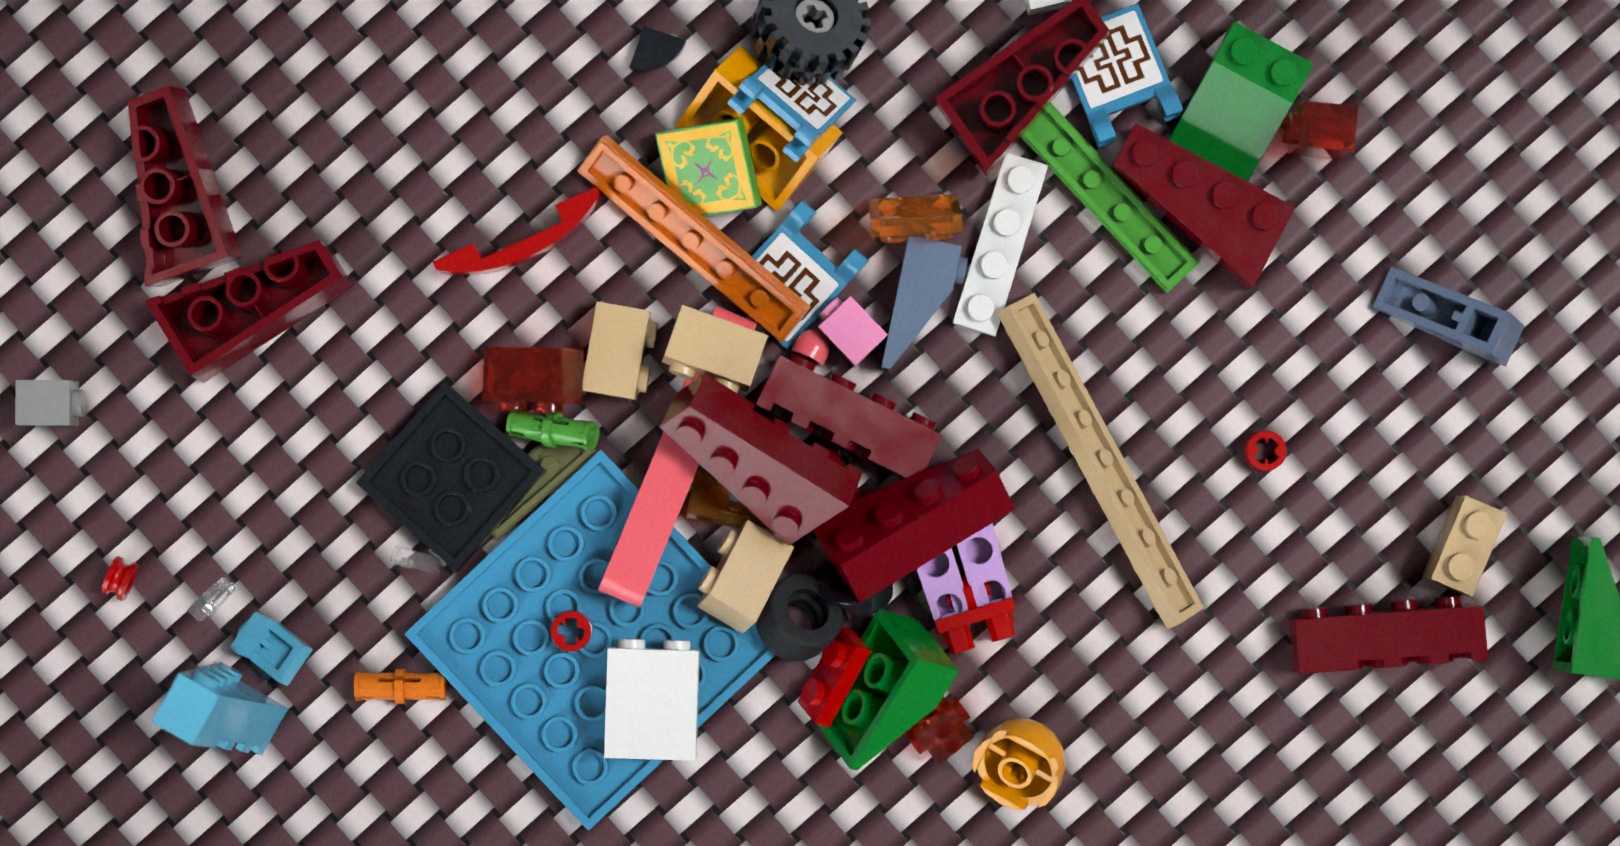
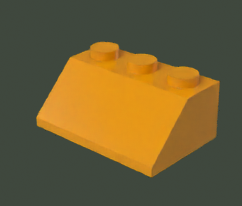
(766, 131)

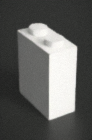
(652, 701)

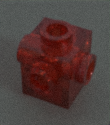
(941, 730)

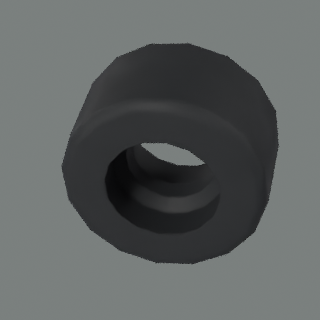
(785, 636)

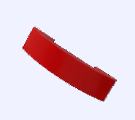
(573, 215)

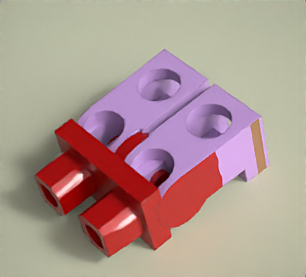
(970, 598)

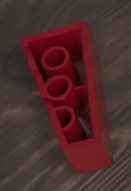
(1014, 87)
(1210, 205)
(912, 522)
(1388, 636)

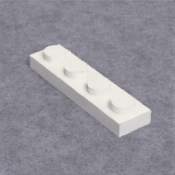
(1000, 244)

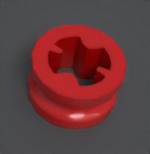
(1278, 451)
(120, 578)
(560, 639)

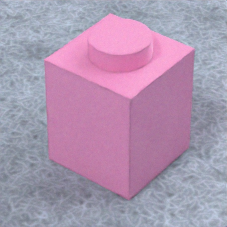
(850, 329)

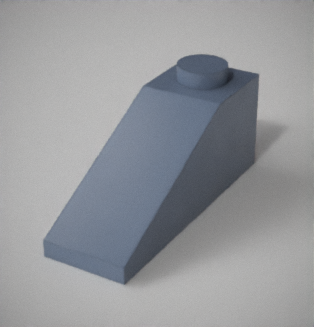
(923, 286)
(1450, 316)

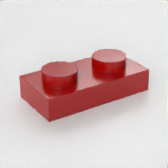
(833, 677)

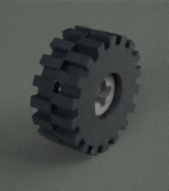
(807, 49)

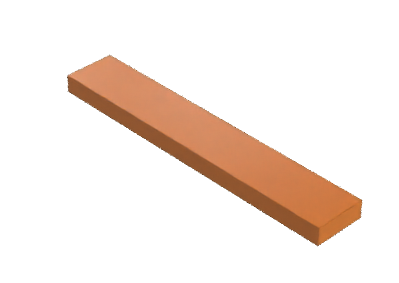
(693, 238)

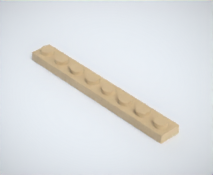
(1100, 461)

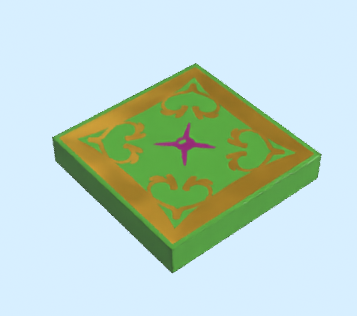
(710, 166)

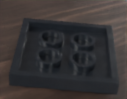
(451, 476)

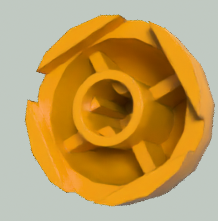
(1020, 763)

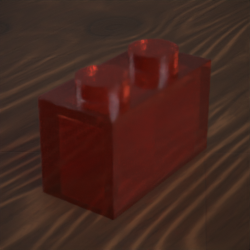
(1320, 130)
(533, 376)

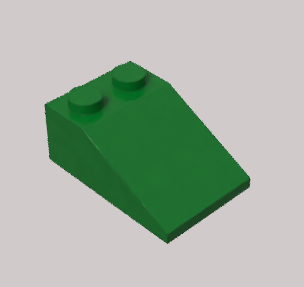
(1241, 101)
(1589, 614)
(893, 690)

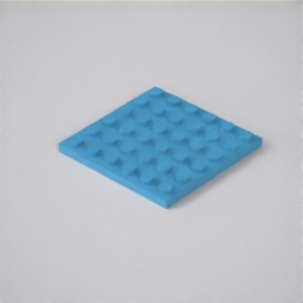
(551, 703)

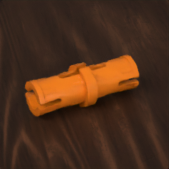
(400, 686)

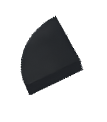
(655, 50)

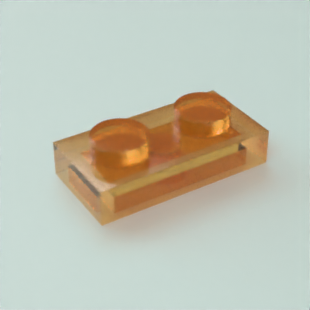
(712, 504)

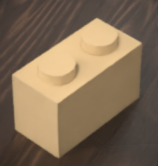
(713, 347)
(618, 351)
(1464, 545)
(744, 575)

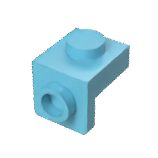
(271, 647)

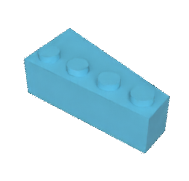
(218, 709)

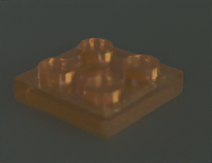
(902, 216)

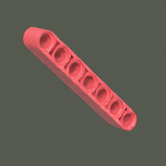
(654, 511)

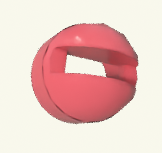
(812, 346)

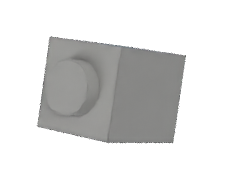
(49, 403)

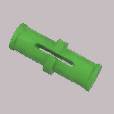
(553, 429)

